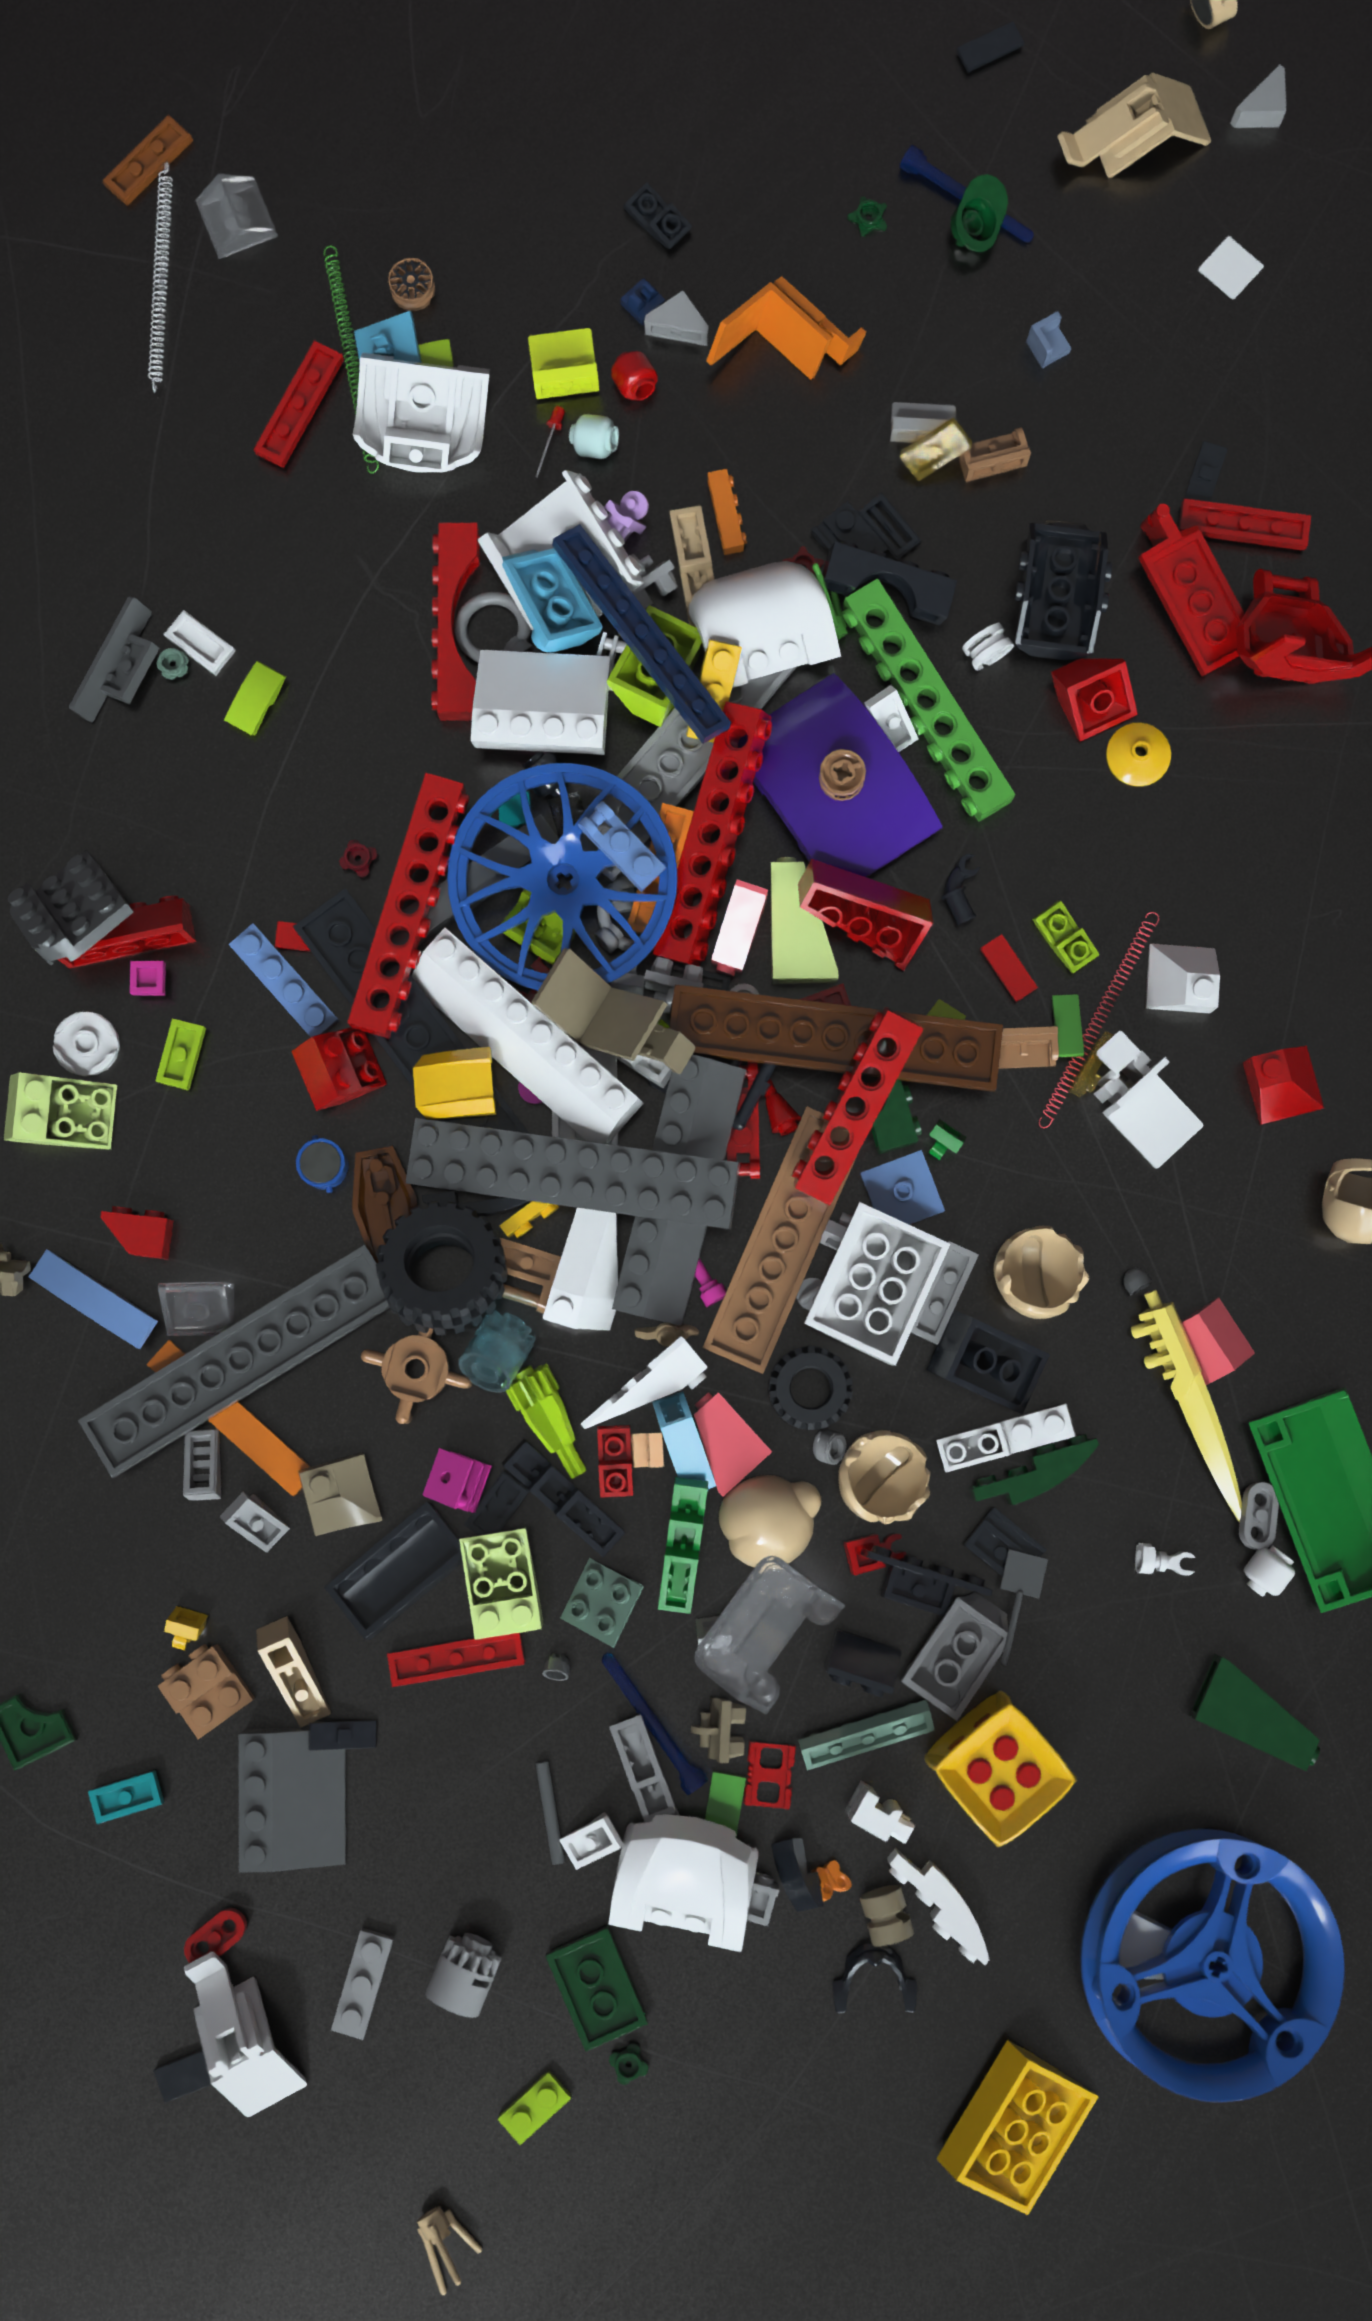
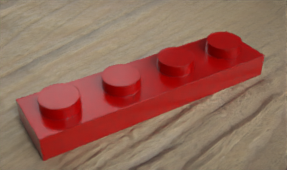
(298, 404)
(1246, 524)
(455, 1659)

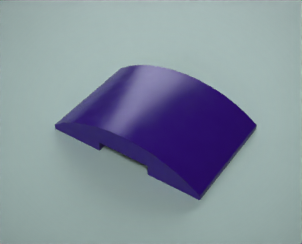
(849, 834)

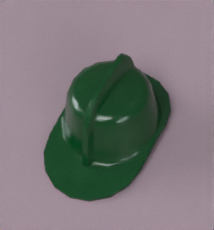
(980, 213)

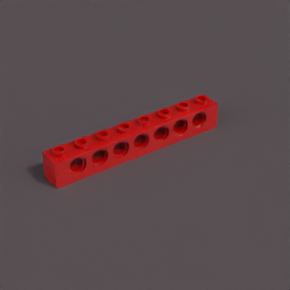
(434, 793)
(707, 819)

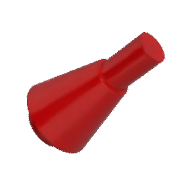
(781, 1114)

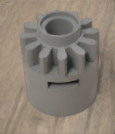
(463, 1975)

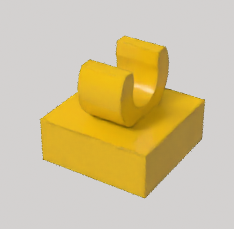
(185, 1626)

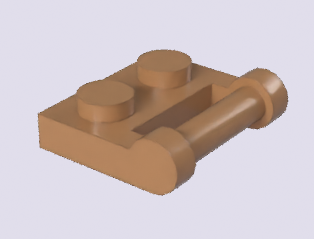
(531, 1266)

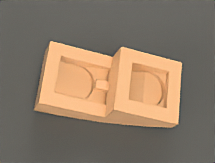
(647, 1450)

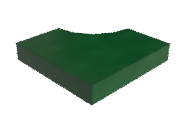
(32, 1733)

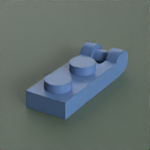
(622, 847)

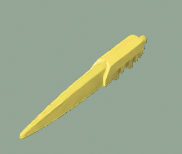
(1188, 1386)

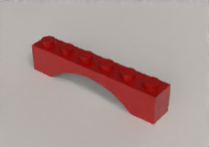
(457, 560)

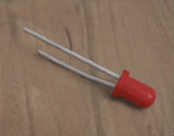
(554, 423)

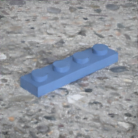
(283, 981)

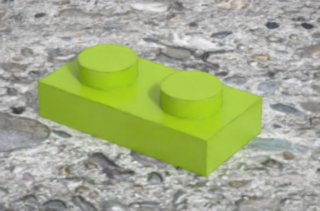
(180, 1054)
(534, 2107)

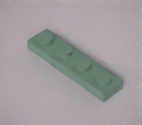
(866, 1734)

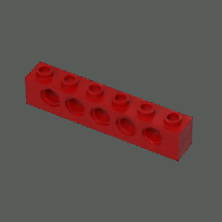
(825, 1184)

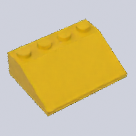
(1016, 2128)

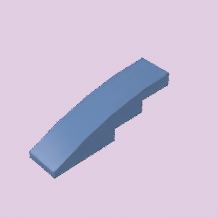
(93, 1299)

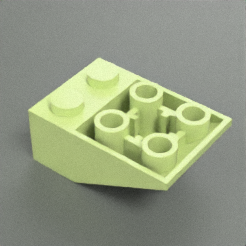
(60, 1111)
(501, 1584)

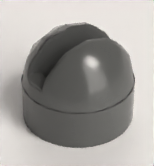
(1136, 1280)
(556, 1668)

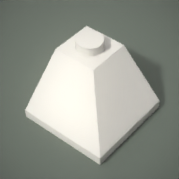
(1182, 978)

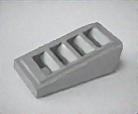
(190, 1478)

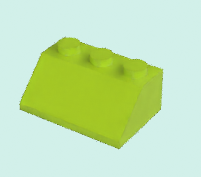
(634, 683)

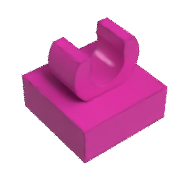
(147, 977)

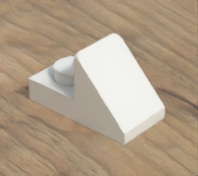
(892, 717)
(591, 1841)

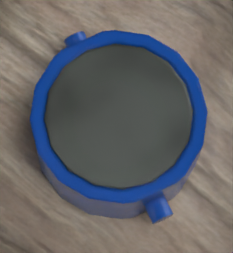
(322, 1163)

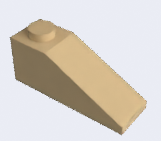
(292, 1671)

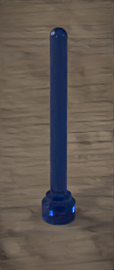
(917, 163)
(690, 1776)

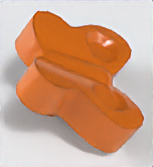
(832, 1879)

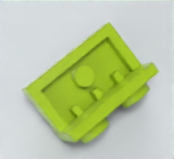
(547, 937)

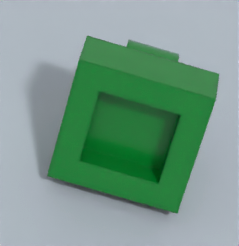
(946, 1138)

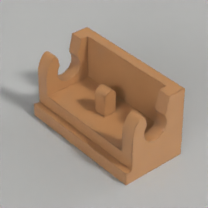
(995, 456)
(1029, 1047)

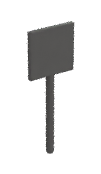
(1023, 1576)

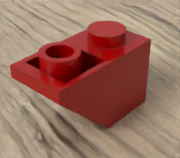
(139, 1234)

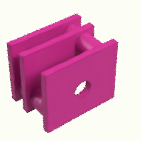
(464, 1484)

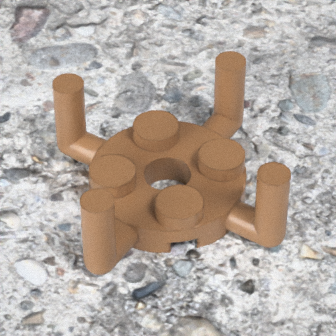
(401, 1384)

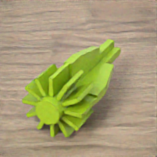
(545, 1414)

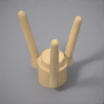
(433, 2230)

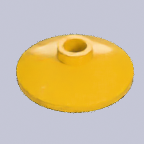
(1136, 769)

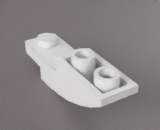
(1006, 1437)
(951, 1912)

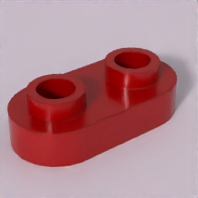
(216, 1935)

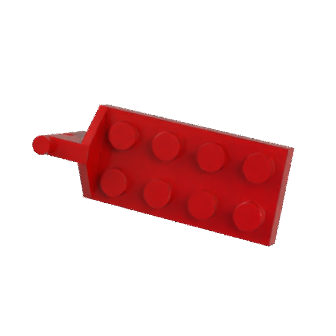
(1192, 590)

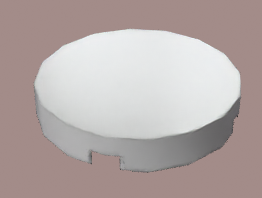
(86, 1044)

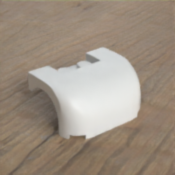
(770, 612)

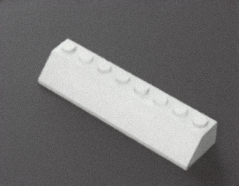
(524, 1040)

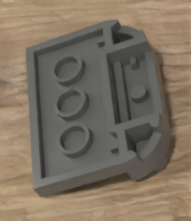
(69, 910)

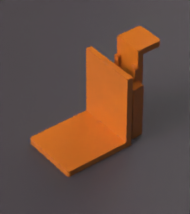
(789, 325)

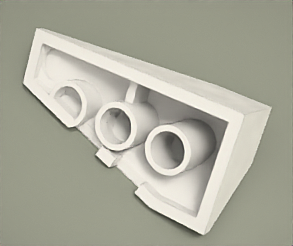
(586, 1273)
(663, 1376)

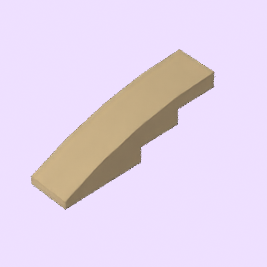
(691, 551)

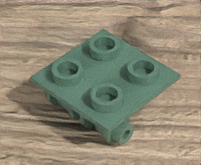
(601, 1602)

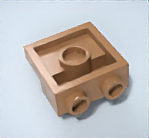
(205, 1690)

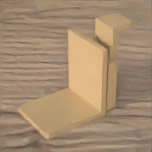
(1136, 124)

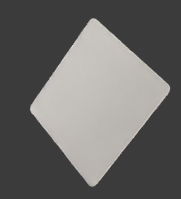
(1230, 267)

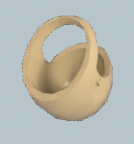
(1349, 1201)

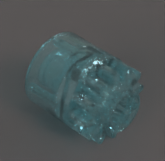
(496, 1352)

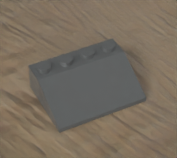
(290, 1802)

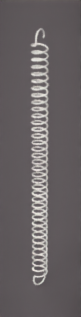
(158, 286)

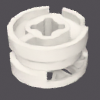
(988, 646)

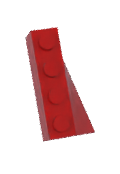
(867, 910)

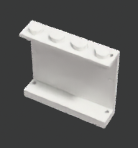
(554, 515)

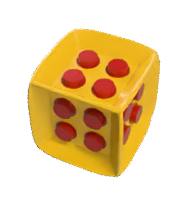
(1000, 1768)

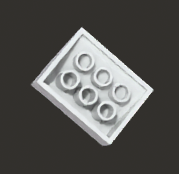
(541, 702)
(877, 1284)

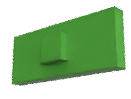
(1068, 1019)

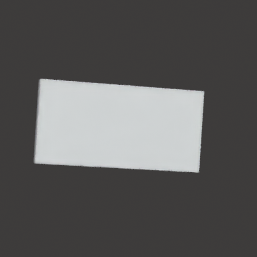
(199, 642)

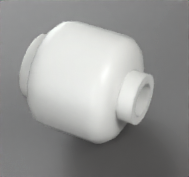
(1269, 1571)

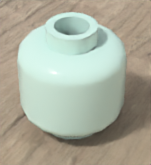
(594, 436)

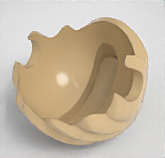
(1040, 1272)
(884, 1477)

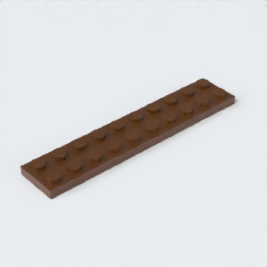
(828, 1034)

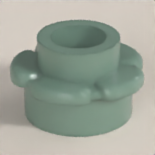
(168, 656)

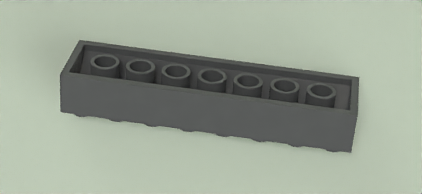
(666, 1253)

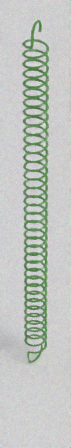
(344, 336)

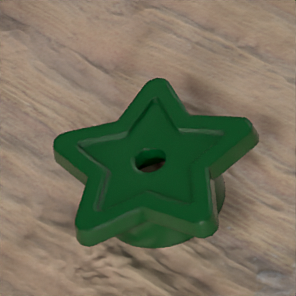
(875, 210)

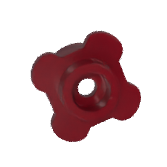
(355, 849)

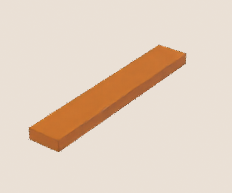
(248, 1433)

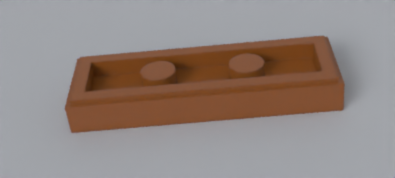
(147, 160)

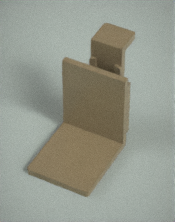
(608, 1017)

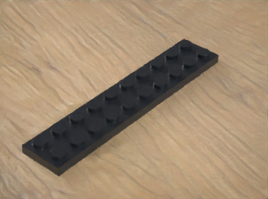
(341, 942)

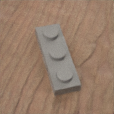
(944, 1293)
(362, 1983)

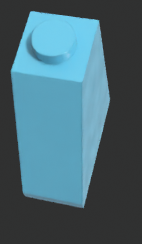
(683, 1438)

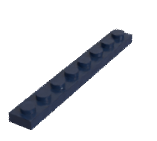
(641, 634)

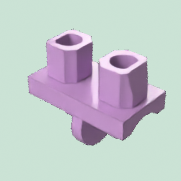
(625, 516)

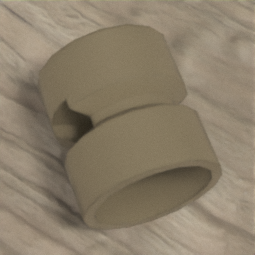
(886, 1913)

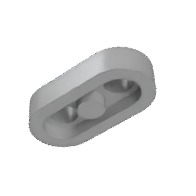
(1260, 1516)

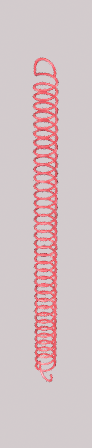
(1088, 1034)

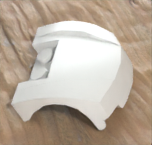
(420, 413)
(685, 1878)

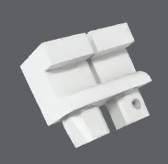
(878, 1818)

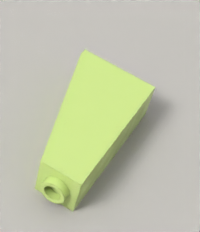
(797, 938)

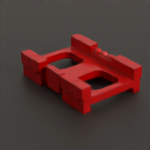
(763, 1774)

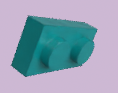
(126, 1797)

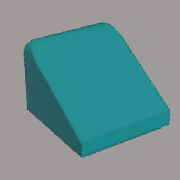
(512, 812)

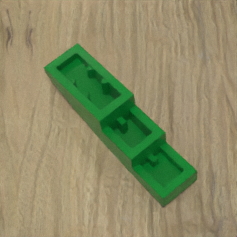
(683, 1545)

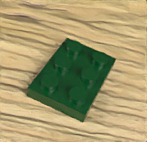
(596, 1988)

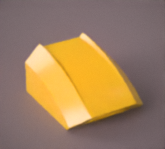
(455, 1084)

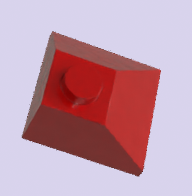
(1094, 694)
(1283, 1084)

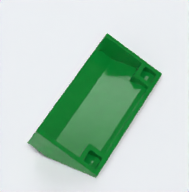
(1325, 1492)

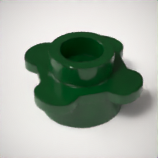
(624, 2073)

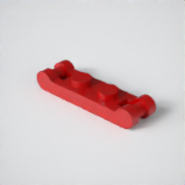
(747, 1140)

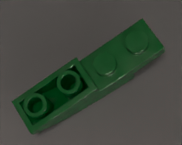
(1048, 1469)

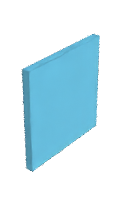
(390, 338)

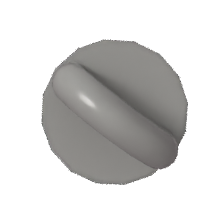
(808, 1292)
(829, 1446)

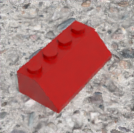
(144, 931)

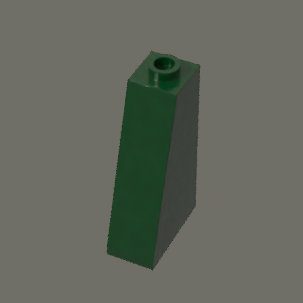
(1247, 1713)

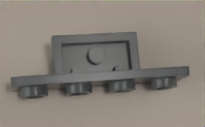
(118, 664)

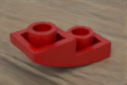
(615, 1461)

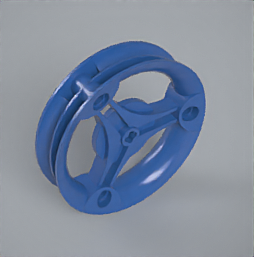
(1217, 1987)

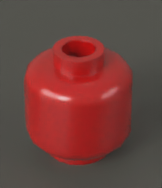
(634, 375)

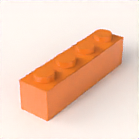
(725, 511)

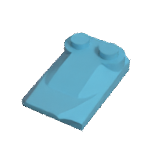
(551, 600)

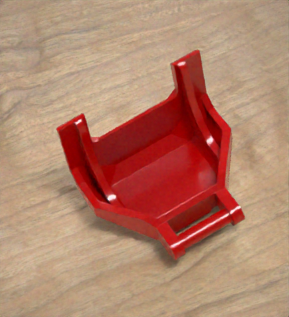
(1296, 635)

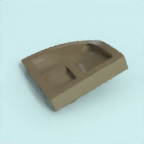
(339, 1494)

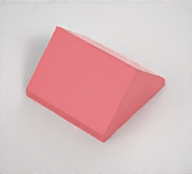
(1216, 1341)

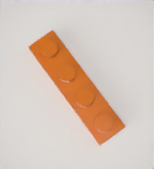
(677, 823)

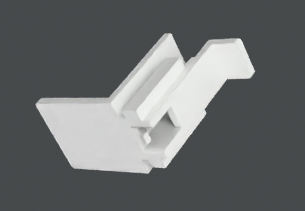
(1143, 1105)
(239, 2039)

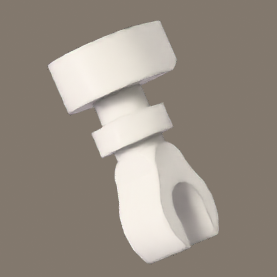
(1147, 1560)

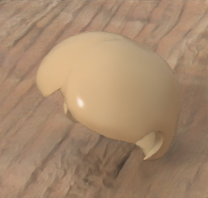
(769, 1518)

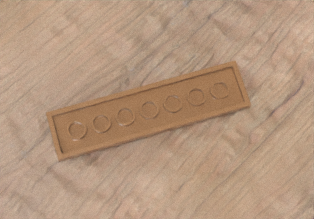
(774, 1259)

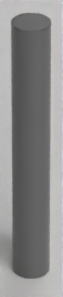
(550, 1812)

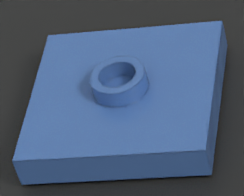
(903, 1189)

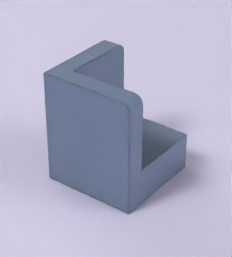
(1047, 340)

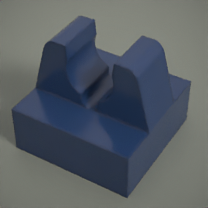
(641, 300)

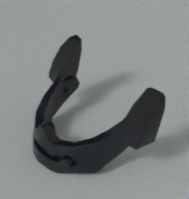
(874, 1956)

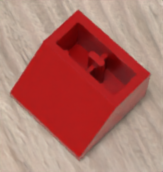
(338, 1067)

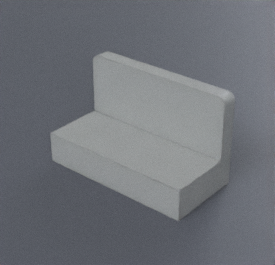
(916, 420)

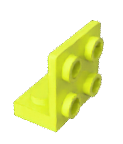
(563, 363)

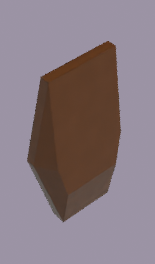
(380, 1194)

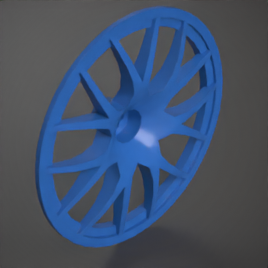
(553, 860)

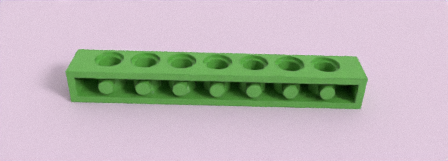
(874, 601)

